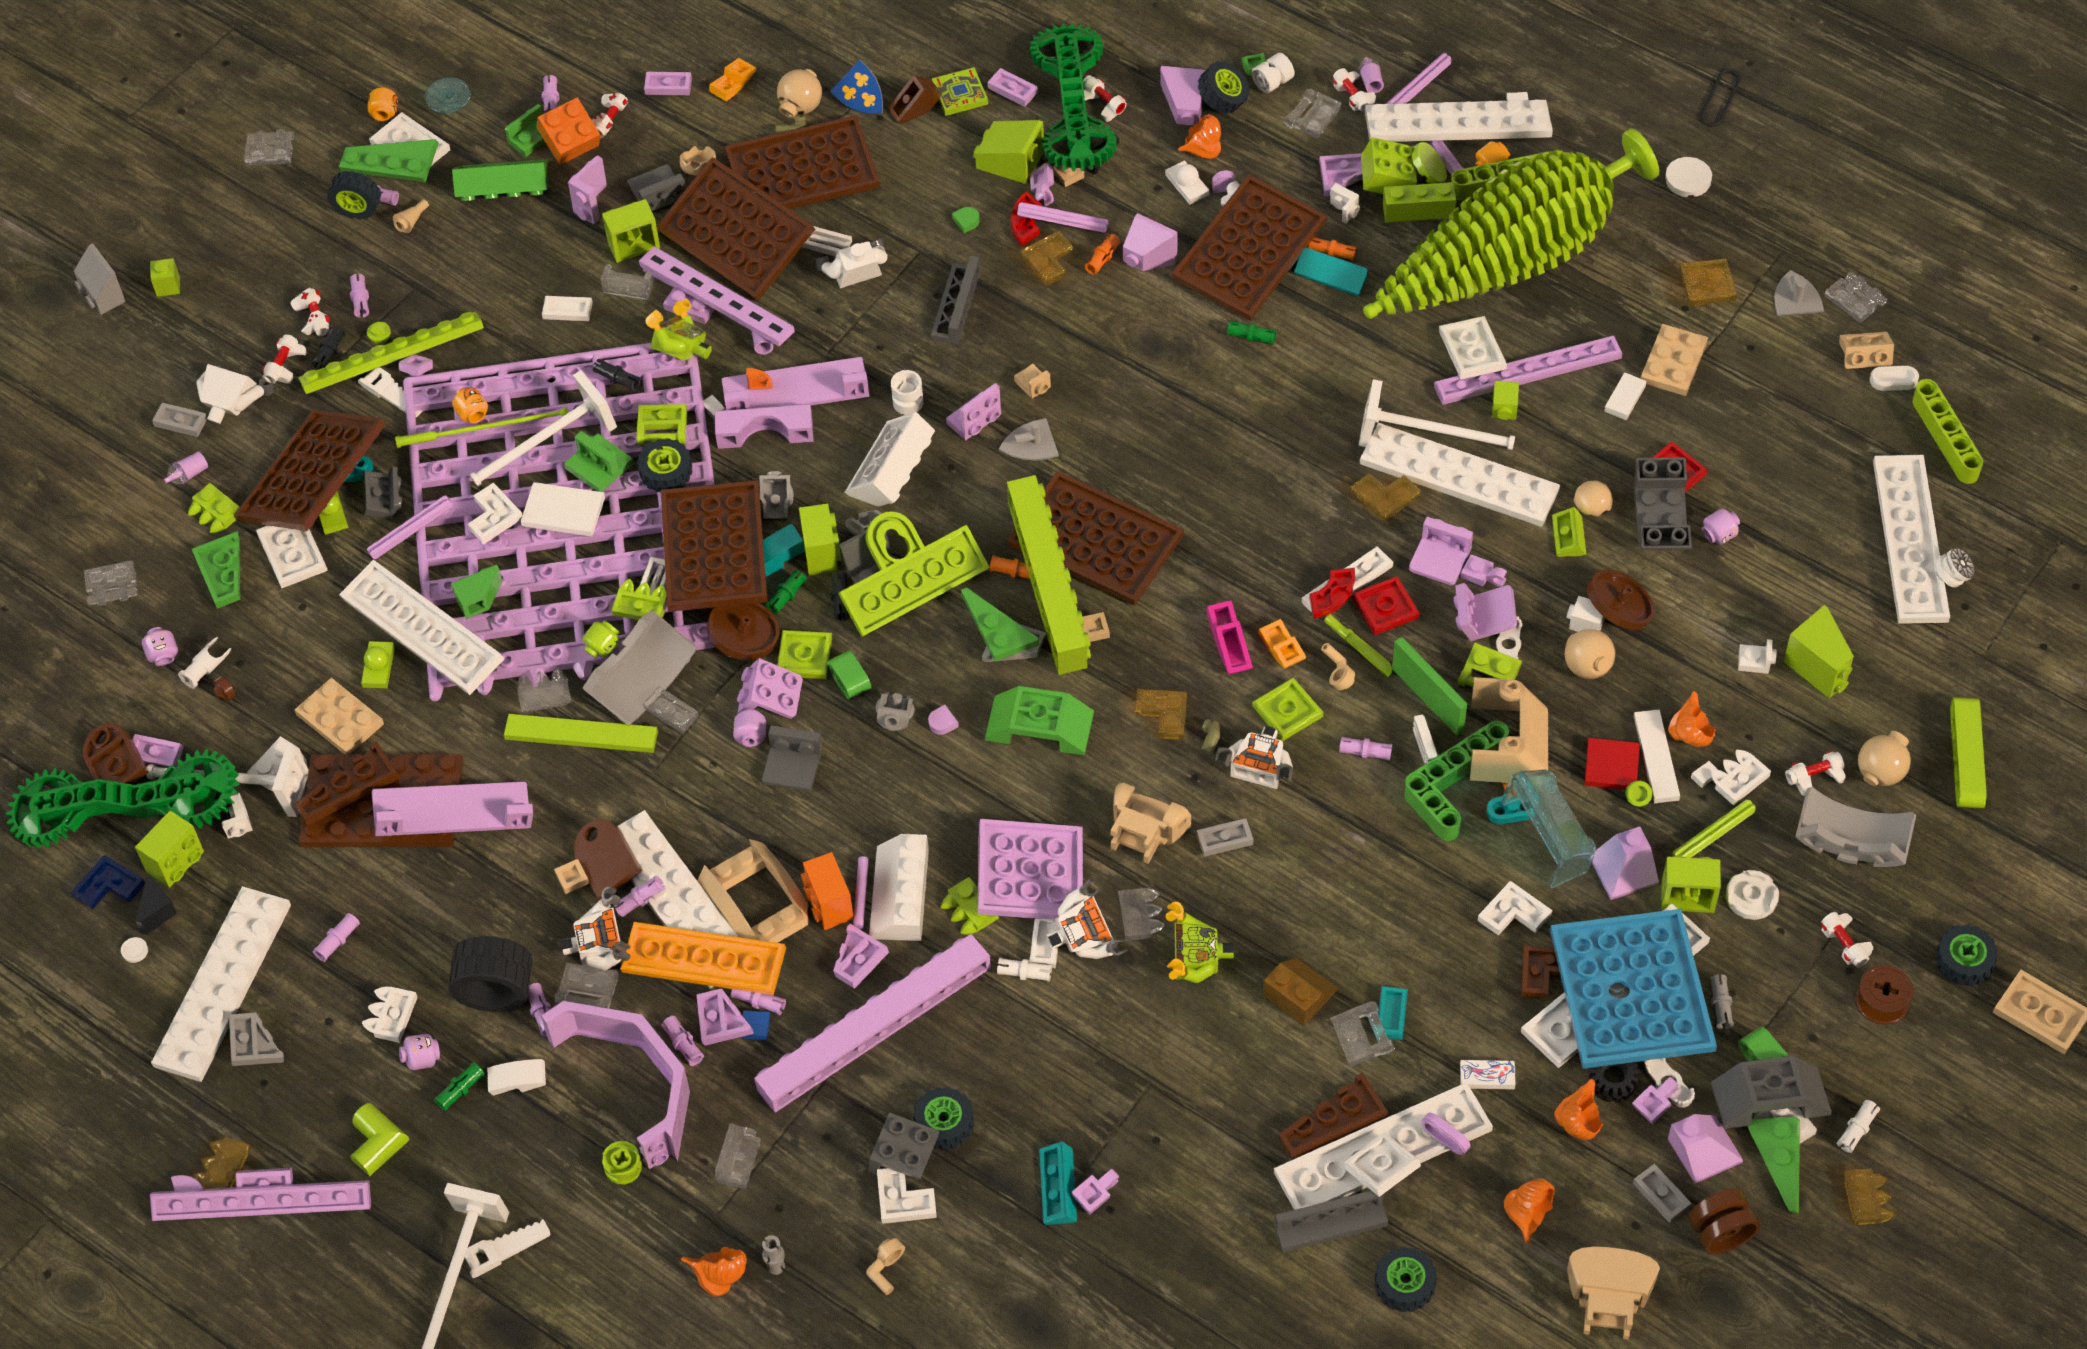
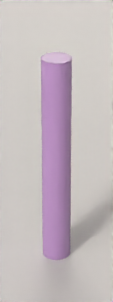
(860, 896)

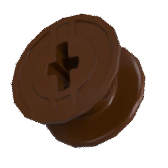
(1896, 998)

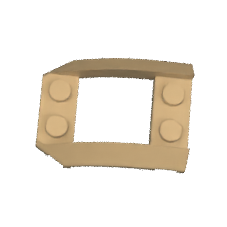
(739, 868)

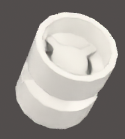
(1272, 73)
(907, 392)

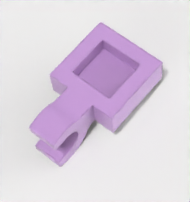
(1040, 182)
(1481, 570)
(1654, 1101)
(1093, 1192)

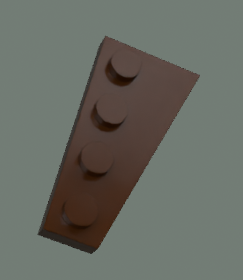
(347, 786)
(1342, 1115)

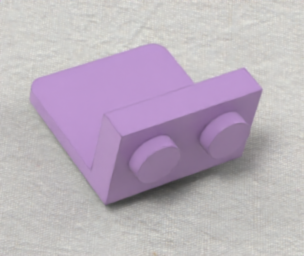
(585, 187)
(1441, 551)
(1485, 612)
(770, 688)

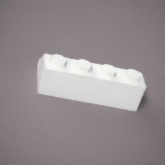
(891, 460)
(899, 888)

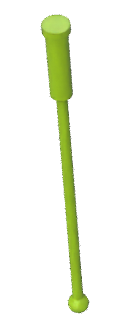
(432, 435)

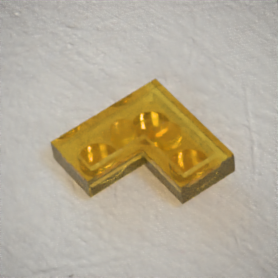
(1043, 257)
(1383, 500)
(1168, 706)

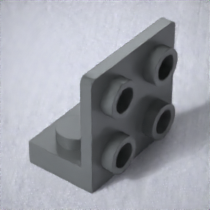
(658, 187)
(859, 559)
(792, 758)
(903, 1147)

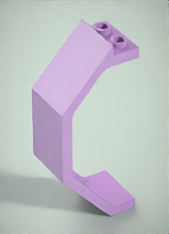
(630, 1029)

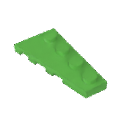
(392, 160)

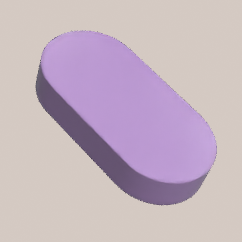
(1445, 1133)

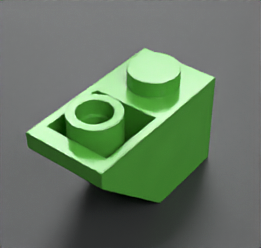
(477, 591)

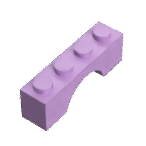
(735, 426)

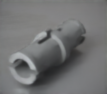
(1721, 1002)
(773, 1255)

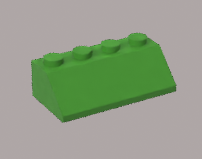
(501, 178)

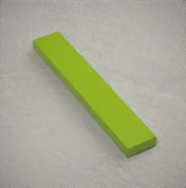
(581, 733)

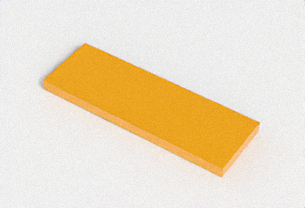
(704, 958)

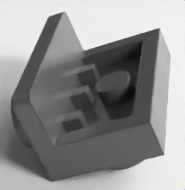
(381, 493)

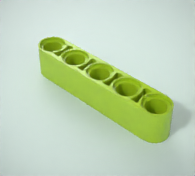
(1470, 179)
(1947, 431)
(1968, 752)

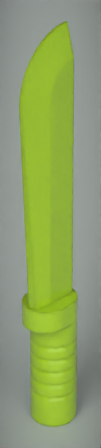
(1367, 651)

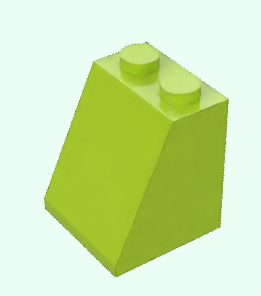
(1011, 149)
(1820, 653)

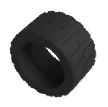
(490, 973)

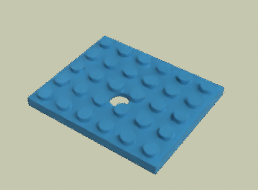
(1665, 999)

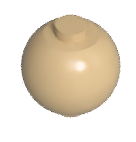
(798, 92)
(1589, 653)
(1884, 759)

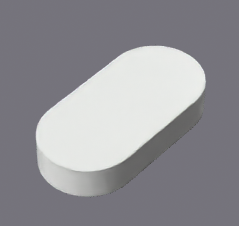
(1894, 378)

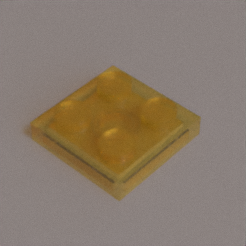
(1708, 282)

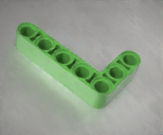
(1449, 773)

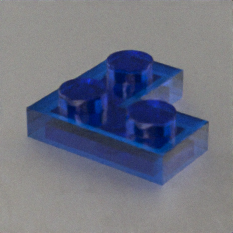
(106, 877)

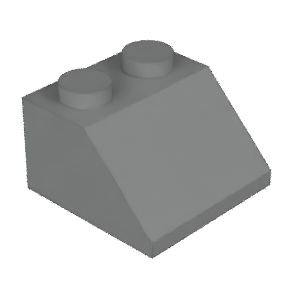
(98, 281)

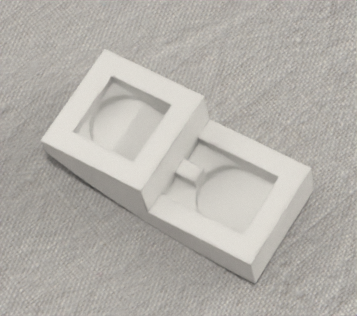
(516, 1075)

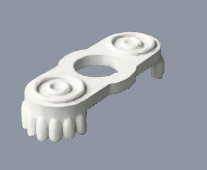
(1513, 634)
(1658, 1069)

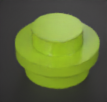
(378, 332)

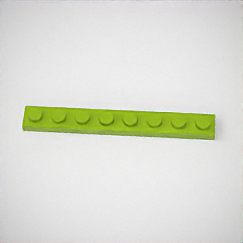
(394, 351)

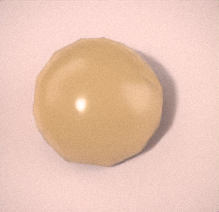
(694, 159)
(1593, 498)

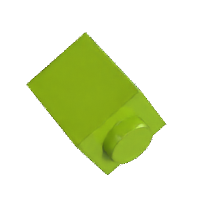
(165, 277)
(1505, 400)

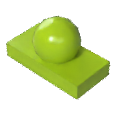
(333, 516)
(378, 664)

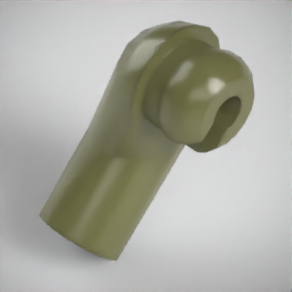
(799, 122)
(1212, 737)

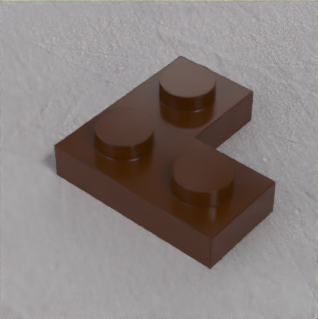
(1536, 968)

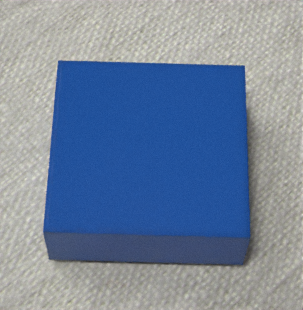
(759, 1023)

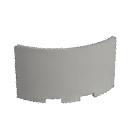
(650, 659)
(1854, 832)

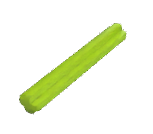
(1716, 830)

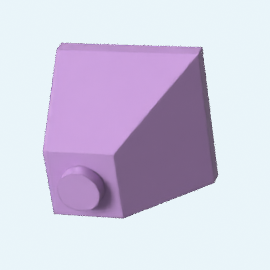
(1149, 245)
(1626, 864)
(1703, 1146)

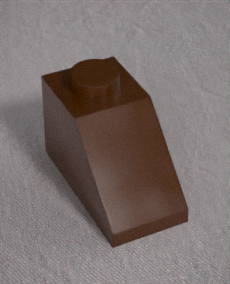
(914, 99)

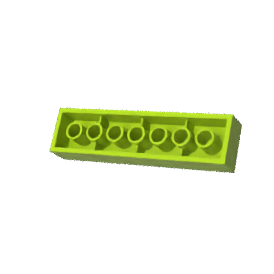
(1048, 574)

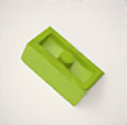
(1569, 533)

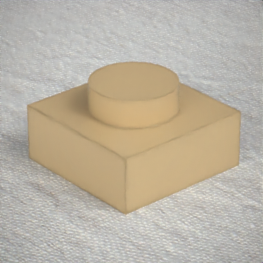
(1068, 177)
(1096, 627)
(571, 876)

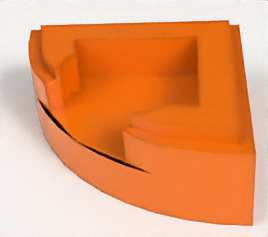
(758, 379)

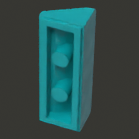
(1331, 271)
(1057, 1184)

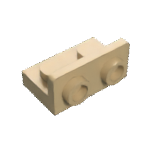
(1867, 350)

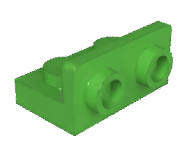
(523, 132)

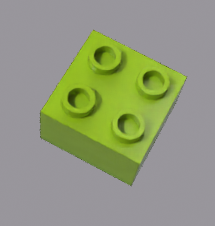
(1387, 165)
(631, 230)
(820, 539)
(169, 849)
(1691, 884)

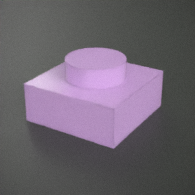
(415, 365)

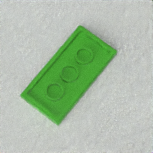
(1429, 686)

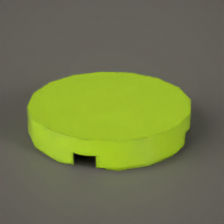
(1429, 163)

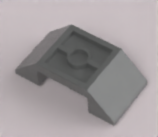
(1661, 504)
(1768, 1087)

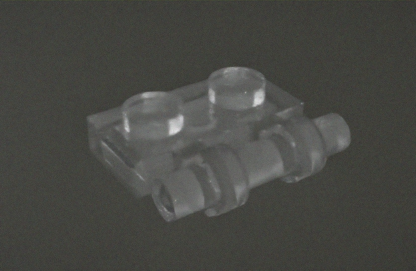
(269, 147)
(1853, 301)
(109, 578)

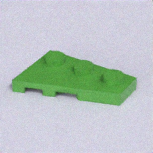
(221, 568)

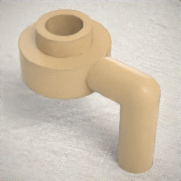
(1343, 675)
(888, 1254)

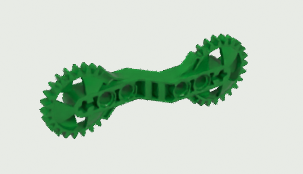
(1076, 123)
(75, 801)

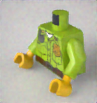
(678, 336)
(1195, 947)

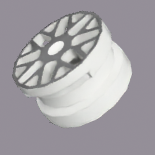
(1953, 567)

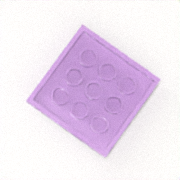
(1027, 867)

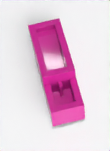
(1229, 637)

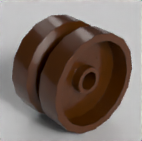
(1724, 1221)

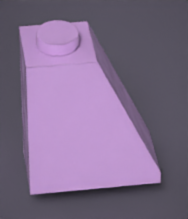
(1182, 93)

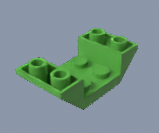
(1041, 715)

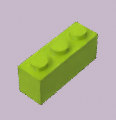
(1418, 202)

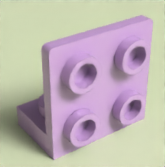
(976, 413)

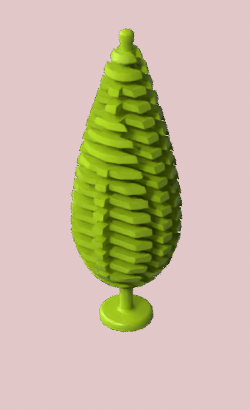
(1514, 227)

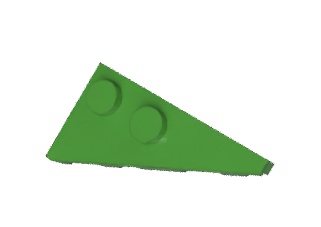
(1000, 633)
(1780, 1148)

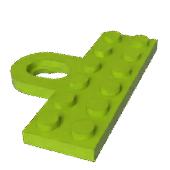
(913, 579)

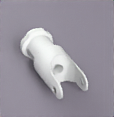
(202, 664)

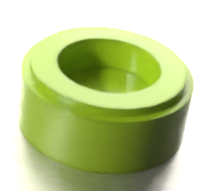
(1638, 793)

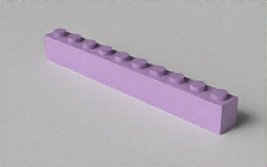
(872, 1022)

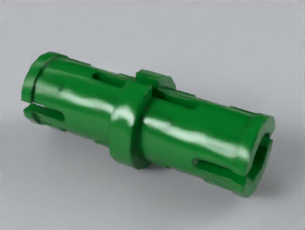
(1251, 332)
(786, 592)
(459, 1086)

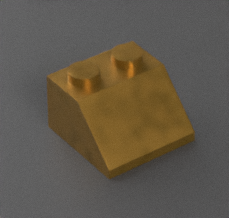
(1297, 990)

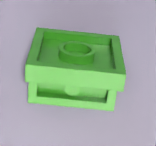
(597, 461)

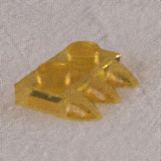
(223, 1166)
(1865, 1198)

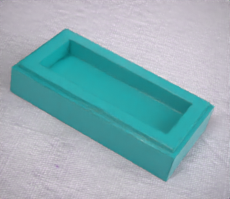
(1392, 1011)

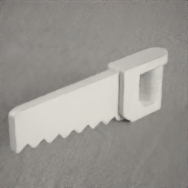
(385, 388)
(504, 1247)

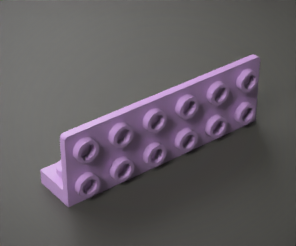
(800, 385)
(451, 808)

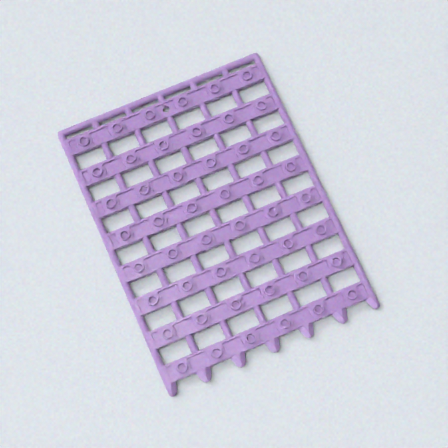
(526, 539)

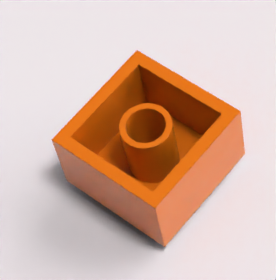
(568, 131)
(827, 891)

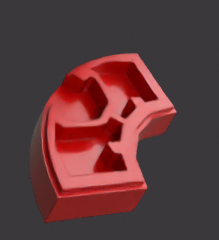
(1024, 228)
(1334, 594)

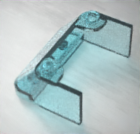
(1553, 821)

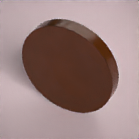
(1620, 599)
(743, 630)

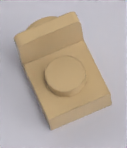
(1033, 381)

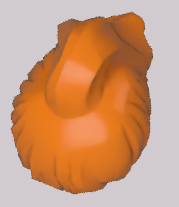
(1204, 138)
(1691, 724)
(1580, 1113)
(1529, 1204)
(718, 1270)

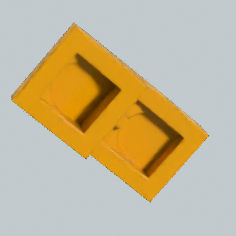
(733, 80)
(1281, 645)

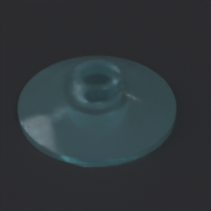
(447, 95)

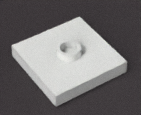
(1381, 1164)

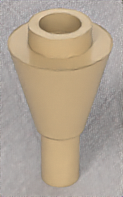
(406, 219)

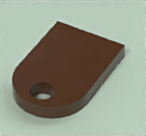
(116, 757)
(606, 859)

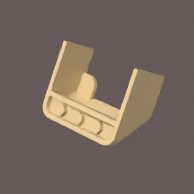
(1514, 753)

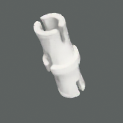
(1024, 969)
(1858, 1126)

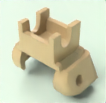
(1146, 822)
(1615, 1285)

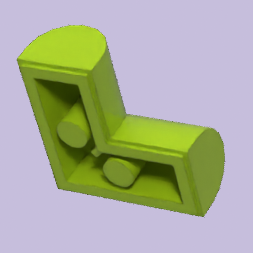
(382, 1136)

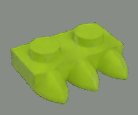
(214, 507)
(639, 603)
(965, 898)

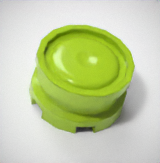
(622, 1162)

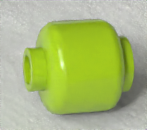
(601, 639)

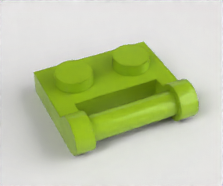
(661, 418)
(1488, 663)

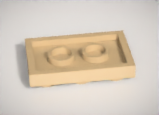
(1674, 359)
(339, 716)
(2042, 1011)

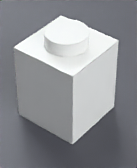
(1584, 615)

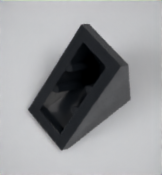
(154, 907)

